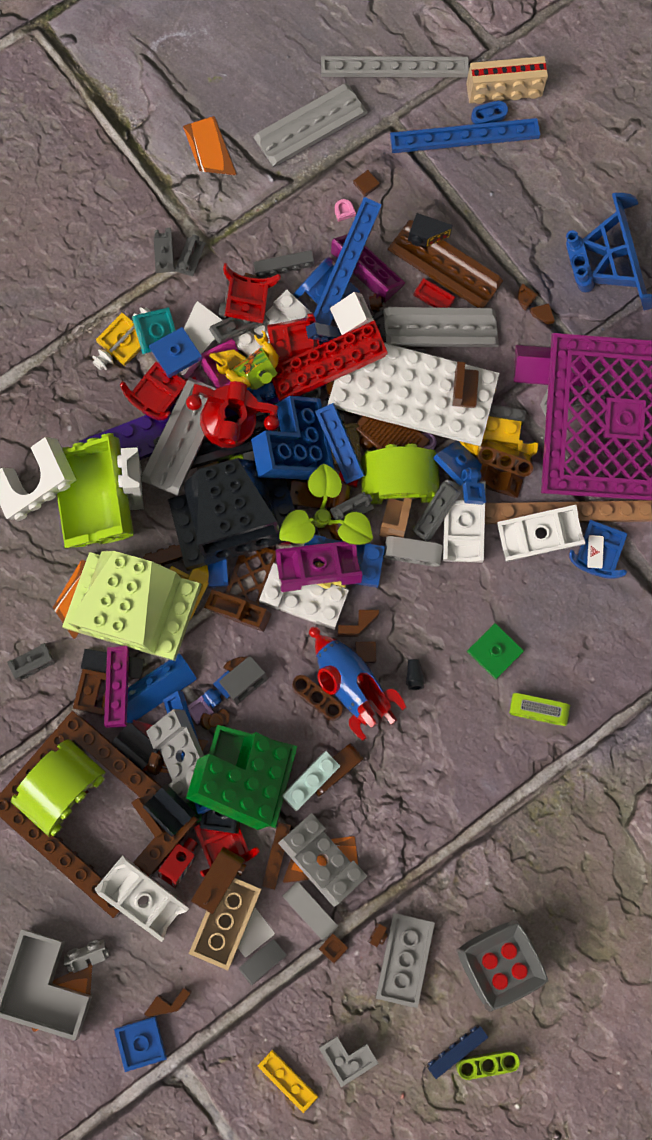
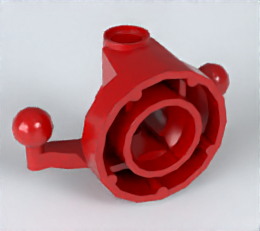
(238, 398)

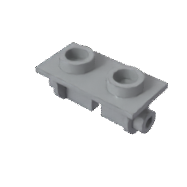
(76, 958)

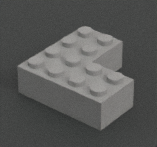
(31, 996)

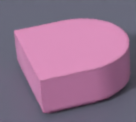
(344, 210)

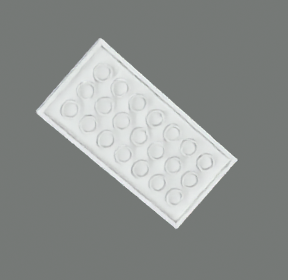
(416, 394)

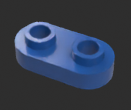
(487, 112)

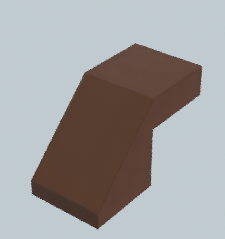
(500, 482)
(365, 619)
(162, 1006)

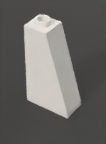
(199, 333)

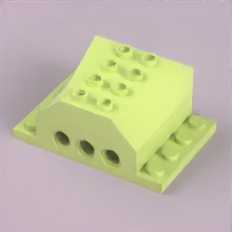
(132, 603)

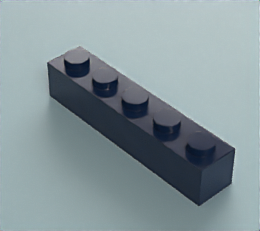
(322, 332)
(457, 1051)

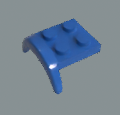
(317, 281)
(612, 548)

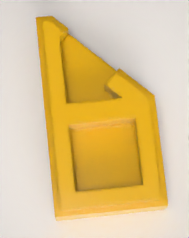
(232, 357)

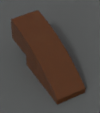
(238, 610)

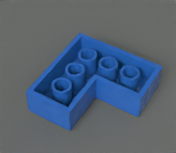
(299, 445)

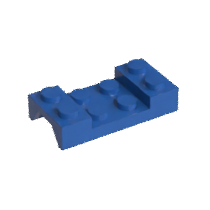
(369, 560)

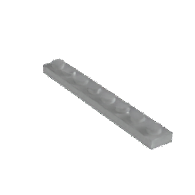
(393, 66)

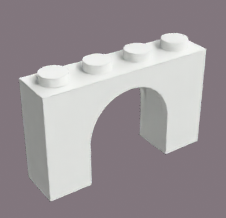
(55, 477)

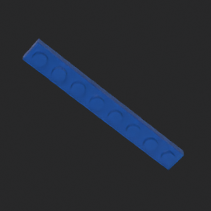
(464, 135)
(347, 260)

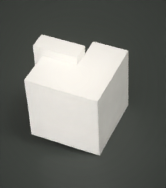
(351, 313)

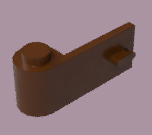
(303, 497)
(218, 879)

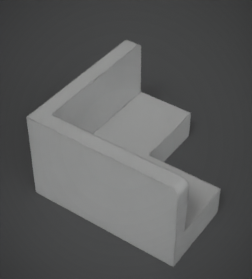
(347, 1066)

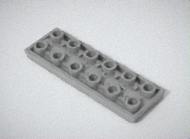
(310, 124)
(440, 327)
(177, 445)

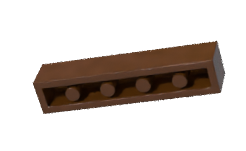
(165, 556)
(276, 857)

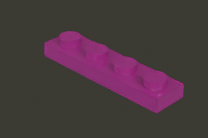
(116, 687)

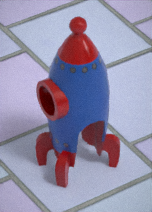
(353, 683)

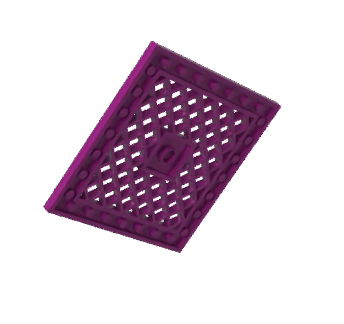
(621, 417)

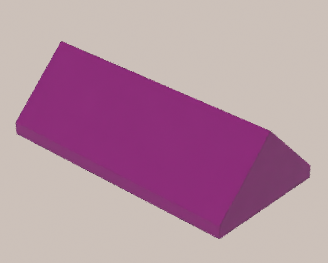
(372, 271)
(533, 366)

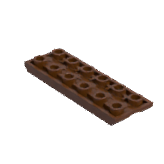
(448, 268)

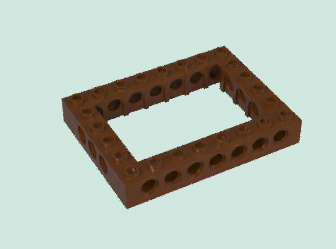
(52, 848)

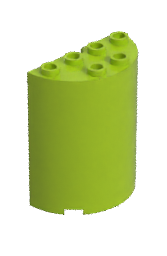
(94, 504)

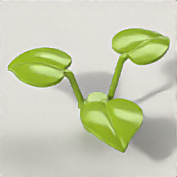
(298, 527)

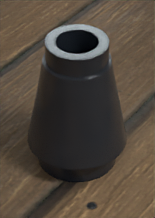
(415, 678)

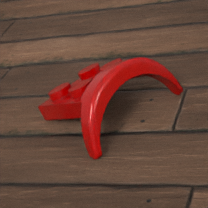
(247, 295)
(291, 337)
(155, 392)
(214, 841)

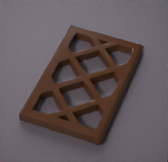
(234, 578)

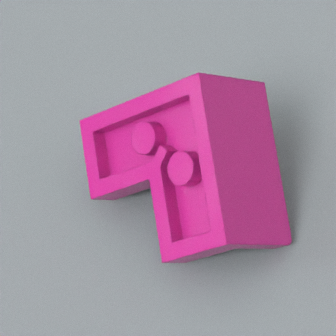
(209, 365)

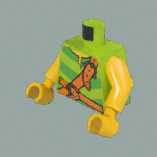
(256, 368)

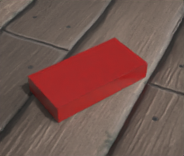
(433, 295)

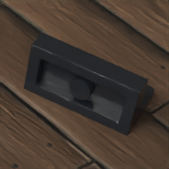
(134, 745)
(169, 810)

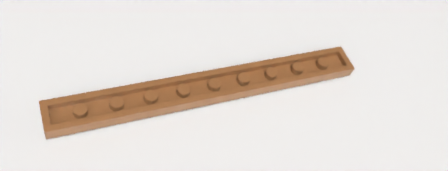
(592, 510)

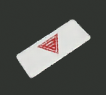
(595, 551)

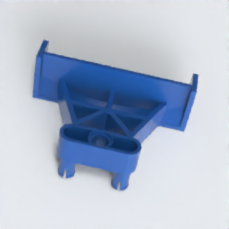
(577, 252)

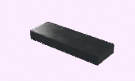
(97, 661)

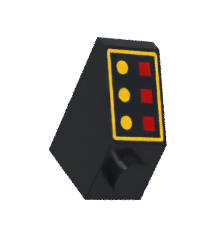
(428, 231)

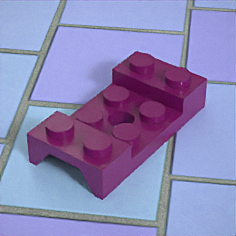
(297, 567)

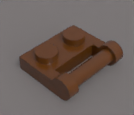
(88, 692)

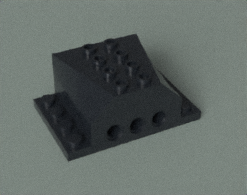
(228, 512)

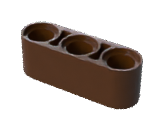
(512, 465)
(313, 688)
(347, 759)

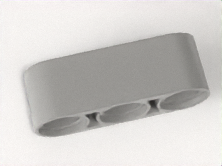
(413, 551)
(310, 911)

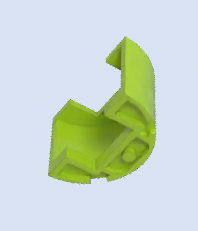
(400, 473)
(56, 786)

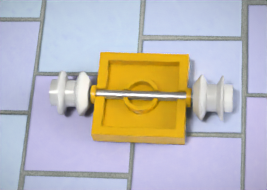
(119, 341)

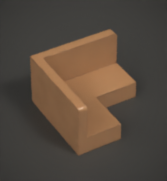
(395, 518)

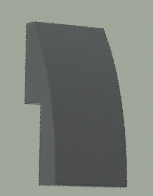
(262, 962)

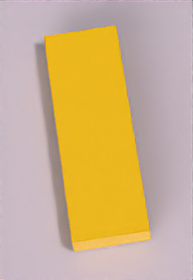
(287, 1081)

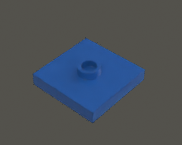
(175, 352)
(456, 459)
(140, 1044)

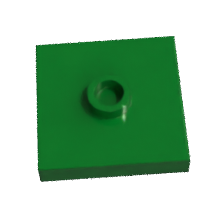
(495, 651)

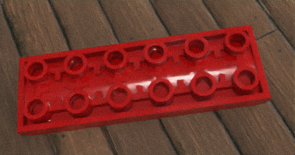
(329, 361)

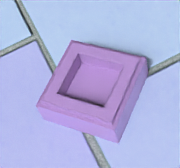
(197, 708)

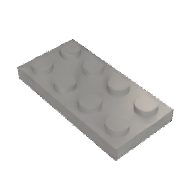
(405, 960)

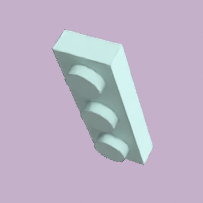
(310, 781)

